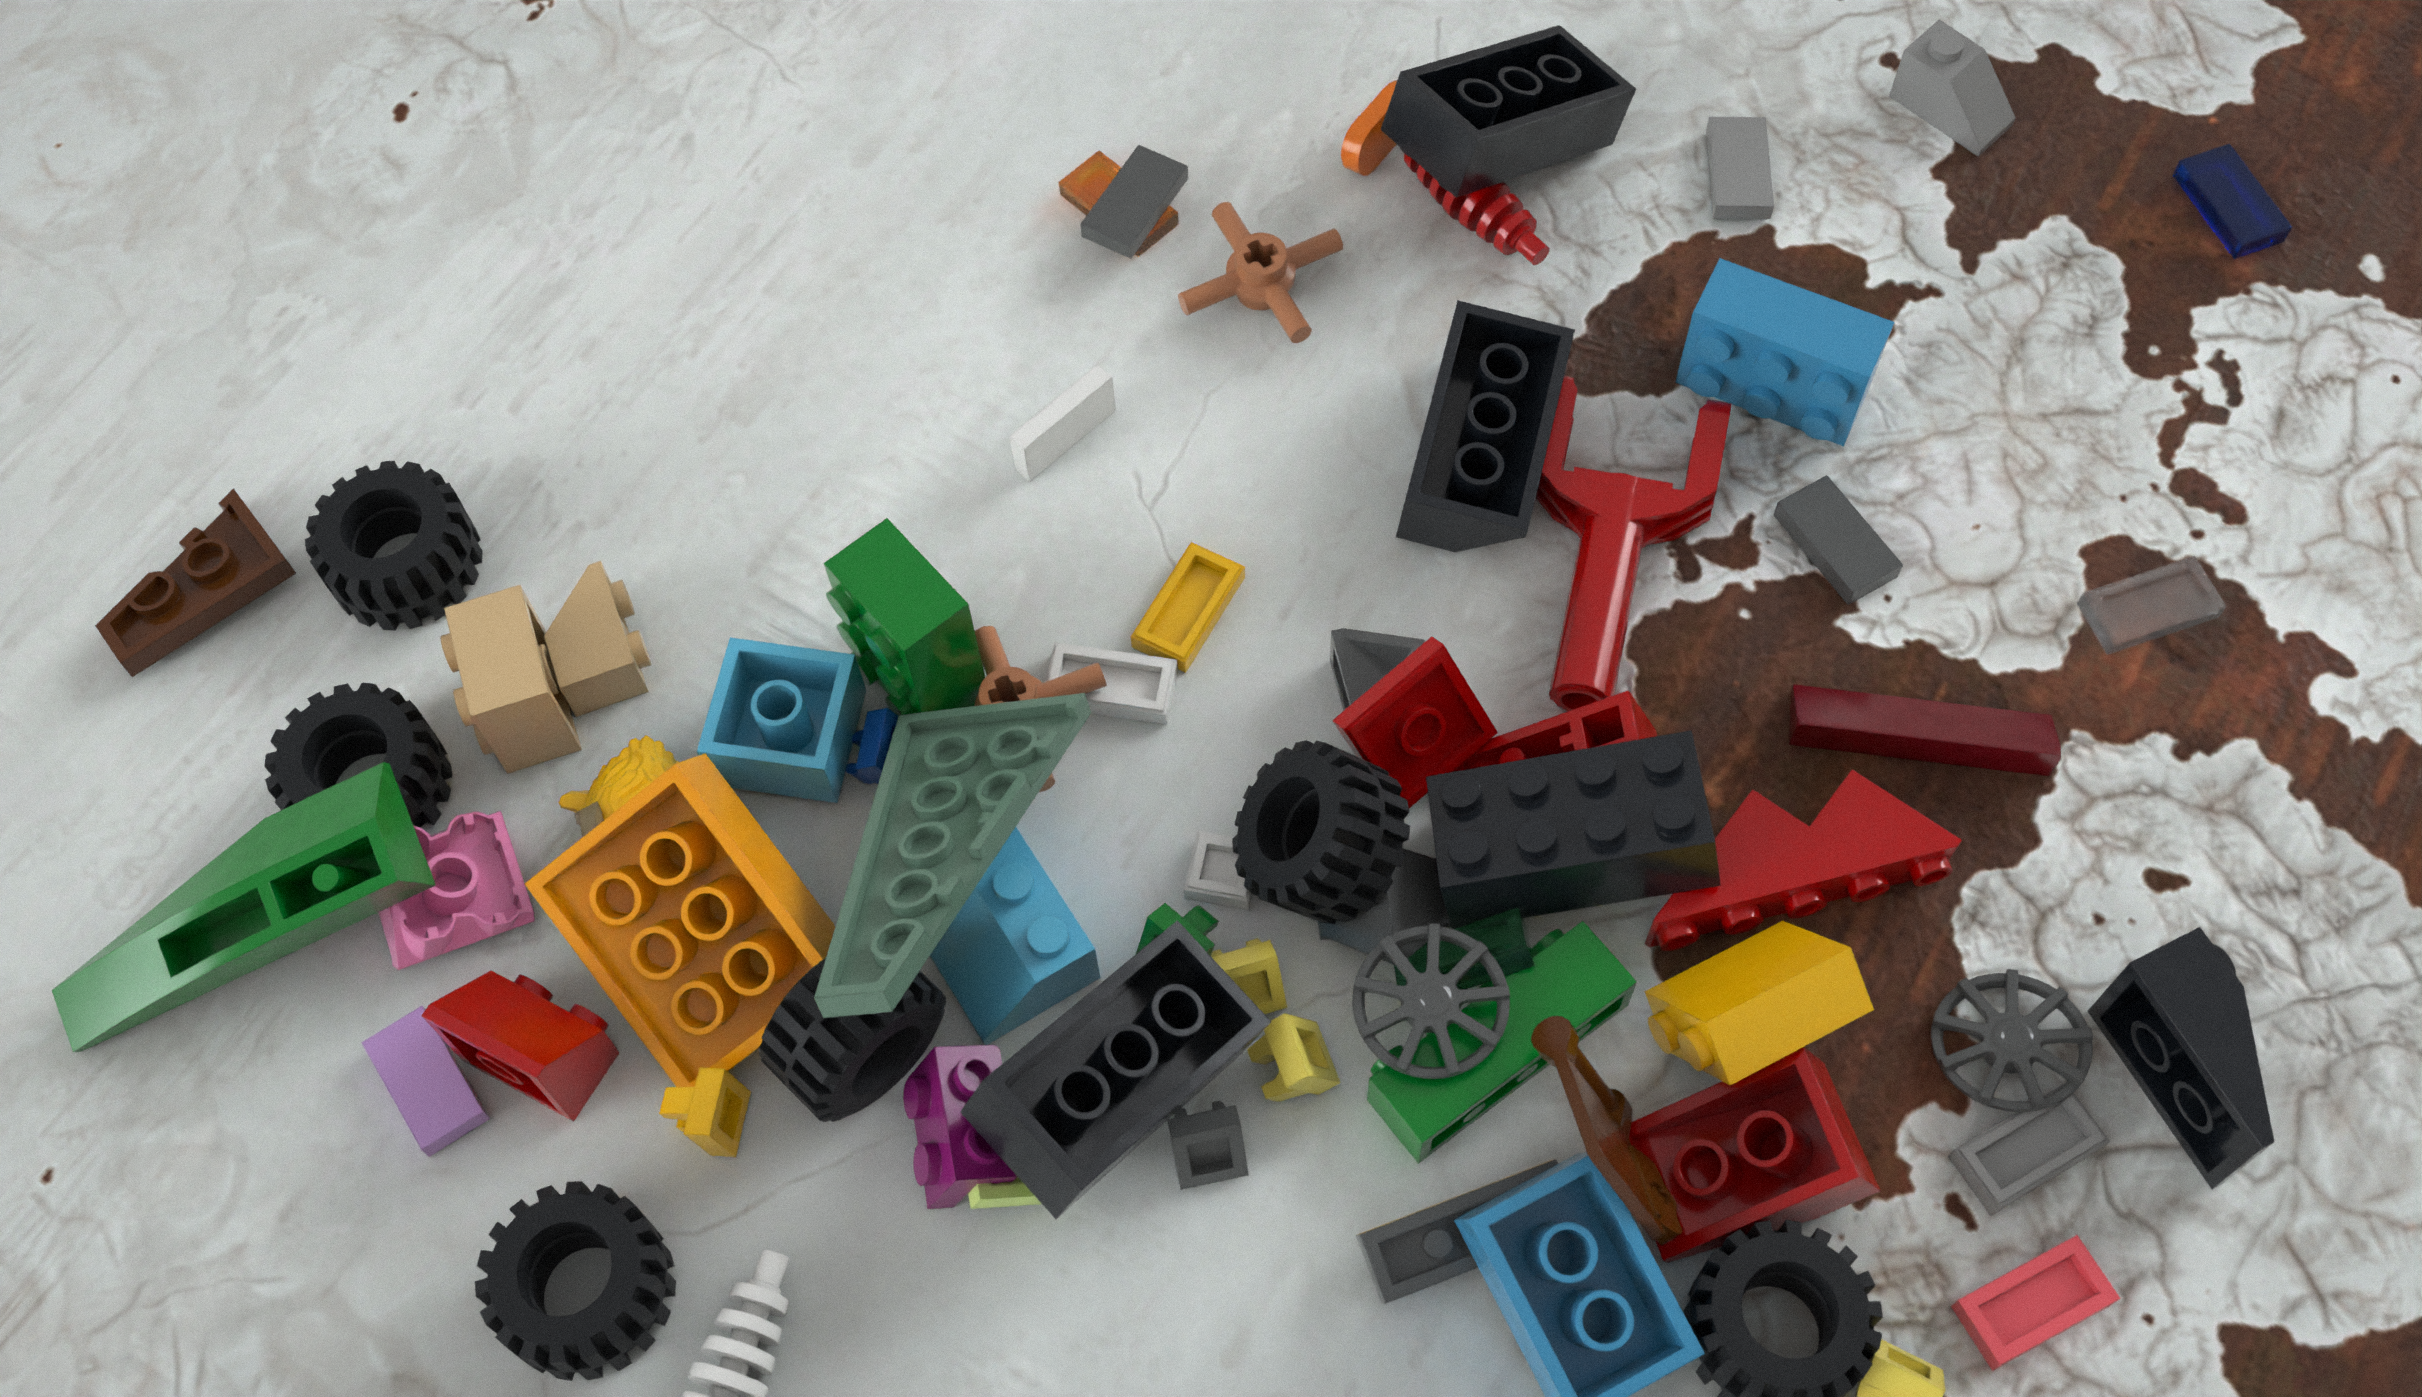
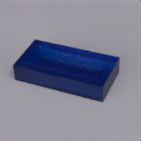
(2232, 201)

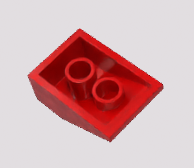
(1755, 1153)

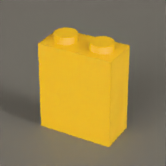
(1757, 1001)

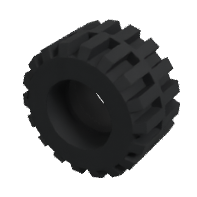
(369, 514)
(349, 727)
(1321, 832)
(847, 1060)
(534, 1247)
(1811, 1273)

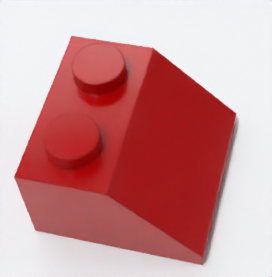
(526, 1039)

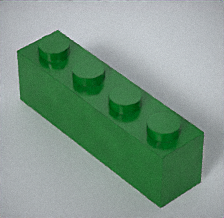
(1570, 979)

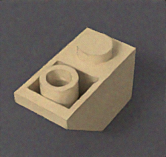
(592, 646)

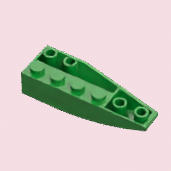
(253, 904)

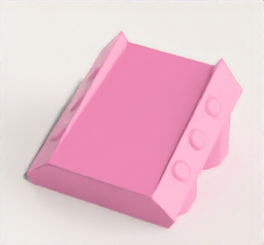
(474, 895)

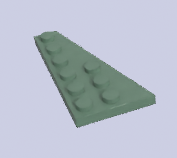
(934, 827)

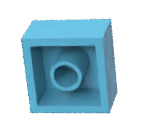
(783, 719)

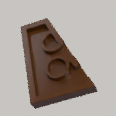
(204, 585)

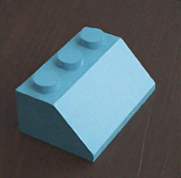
(1014, 946)

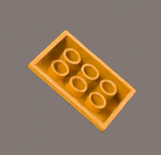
(686, 918)

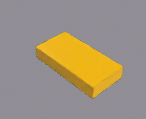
(1188, 606)

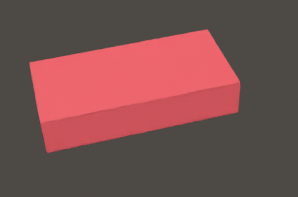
(2035, 1302)

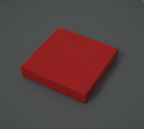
(1417, 720)

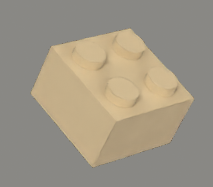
(508, 680)

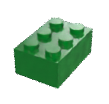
(904, 623)

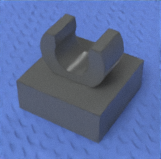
(1207, 1146)

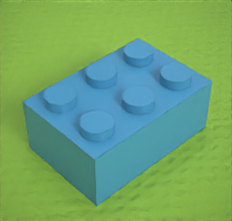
(1782, 351)
(1578, 1284)

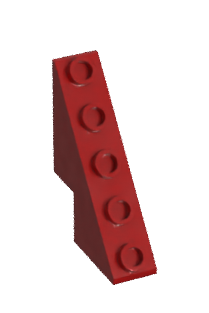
(1782, 865)

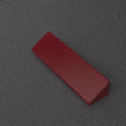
(1923, 730)

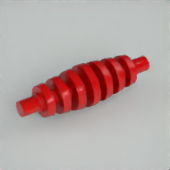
(1491, 213)

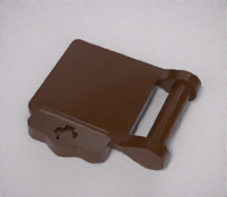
(1605, 1126)

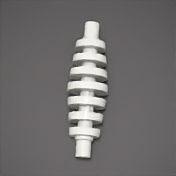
(747, 1328)

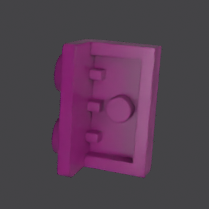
(949, 1149)

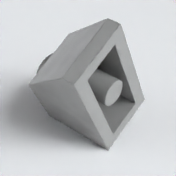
(1953, 88)

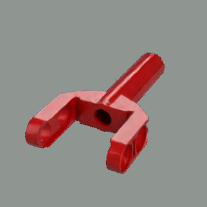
(1614, 522)

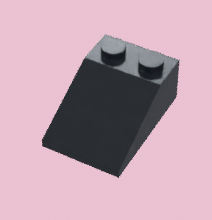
(2192, 1049)

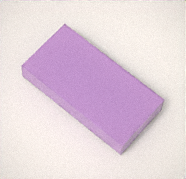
(425, 1082)

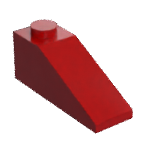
(1589, 726)

